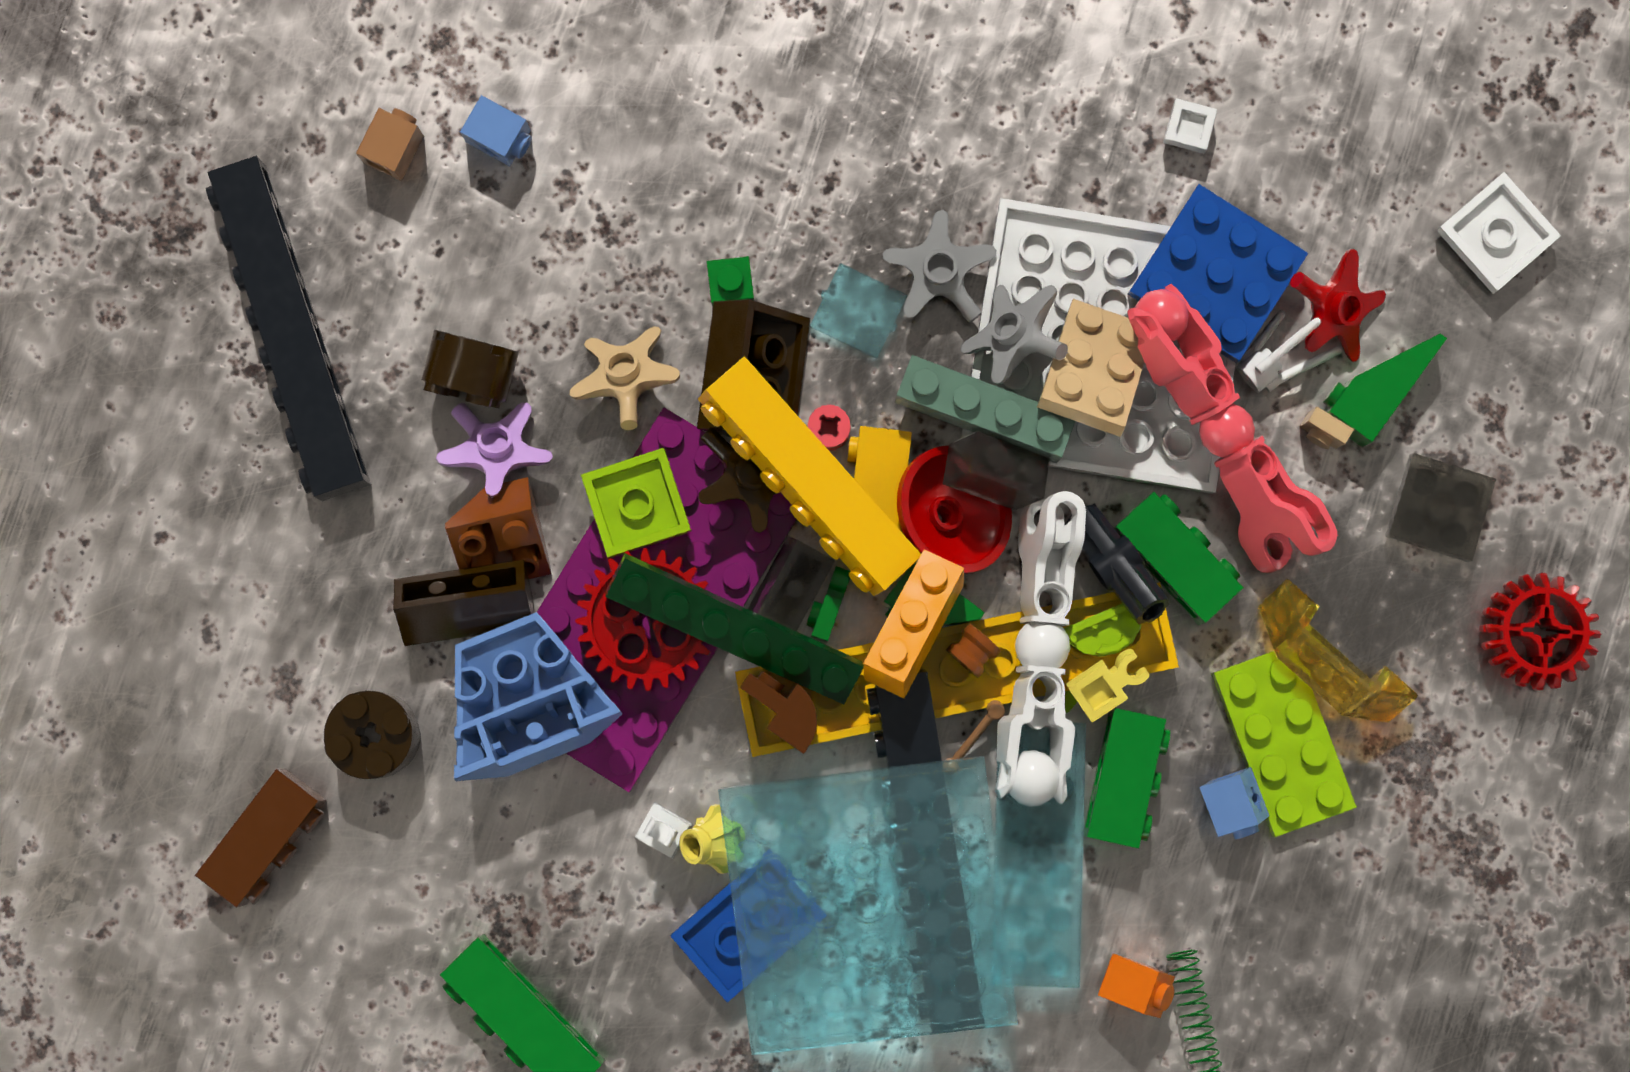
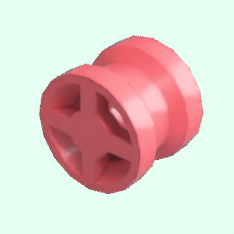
(828, 429)

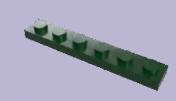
(734, 628)

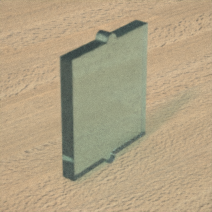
(858, 310)

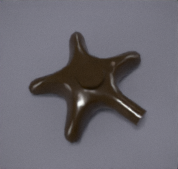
(739, 481)

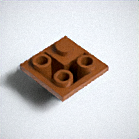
(500, 530)

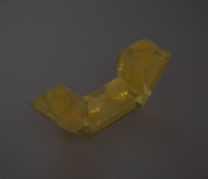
(1325, 668)

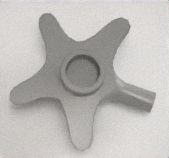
(940, 268)
(1016, 332)

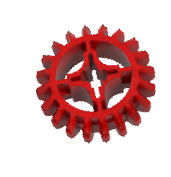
(1541, 615)

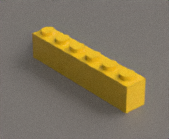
(808, 477)

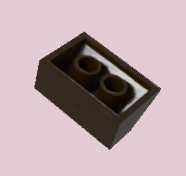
(769, 340)

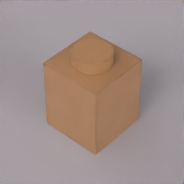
(391, 142)

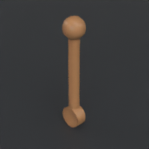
(995, 711)

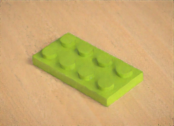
(1283, 742)

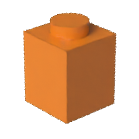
(1137, 986)

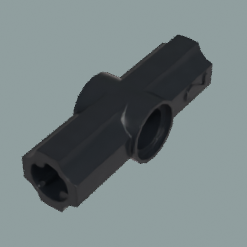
(1121, 568)

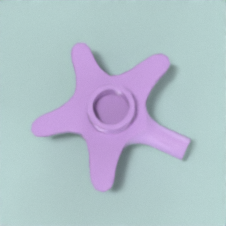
(494, 446)

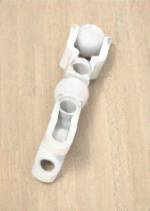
(1042, 647)

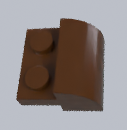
(794, 716)

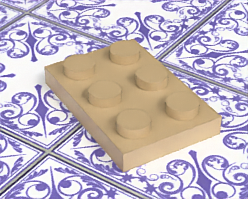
(1099, 371)

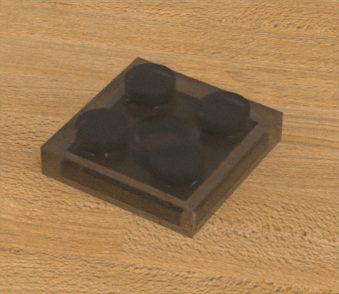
(1440, 507)

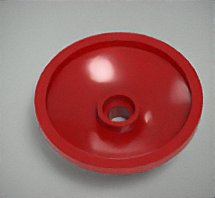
(971, 528)

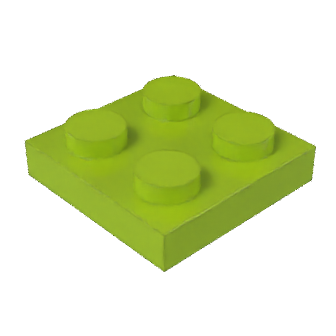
(636, 503)

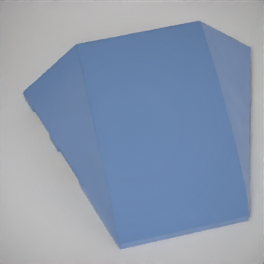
(522, 701)

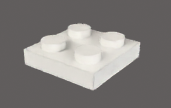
(1498, 233)

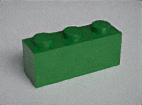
(1180, 558)
(1126, 778)

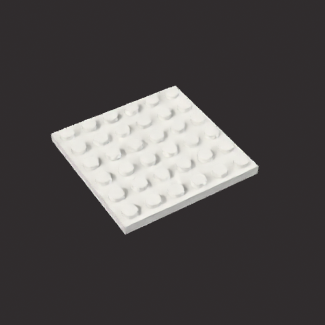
(1096, 263)

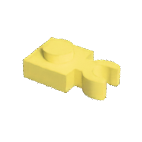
(1100, 688)

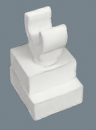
(662, 830)

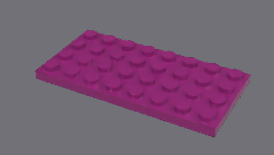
(726, 557)

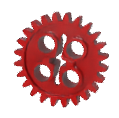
(608, 632)

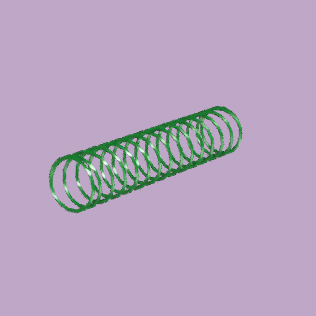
(1170, 957)

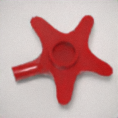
(1338, 305)

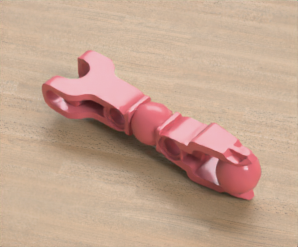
(1250, 470)

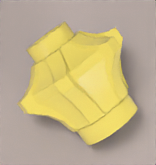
(706, 841)

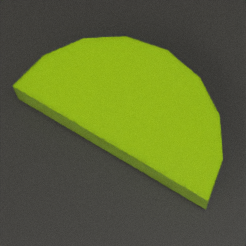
(1104, 632)

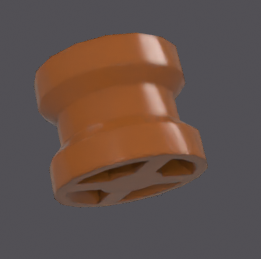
(973, 650)

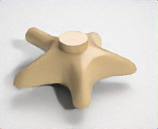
(625, 374)

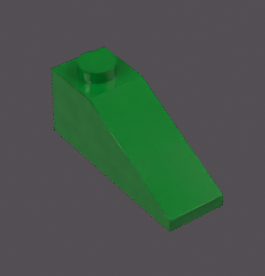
(1375, 394)

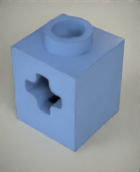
(497, 131)
(1235, 803)

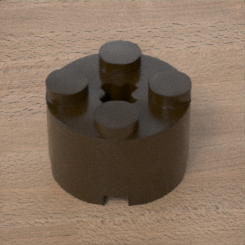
(469, 367)
(350, 748)

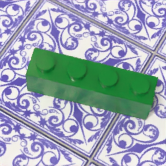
(516, 1012)

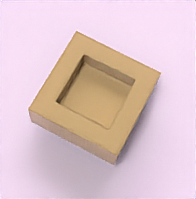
(1325, 429)

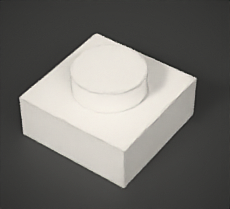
(1190, 126)

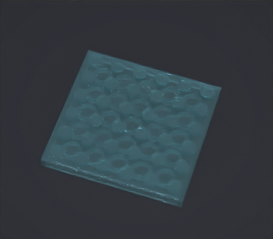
(868, 905)

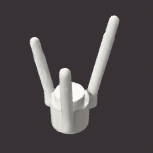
(1262, 368)

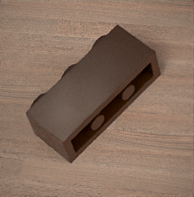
(262, 839)

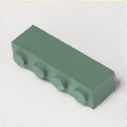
(983, 408)

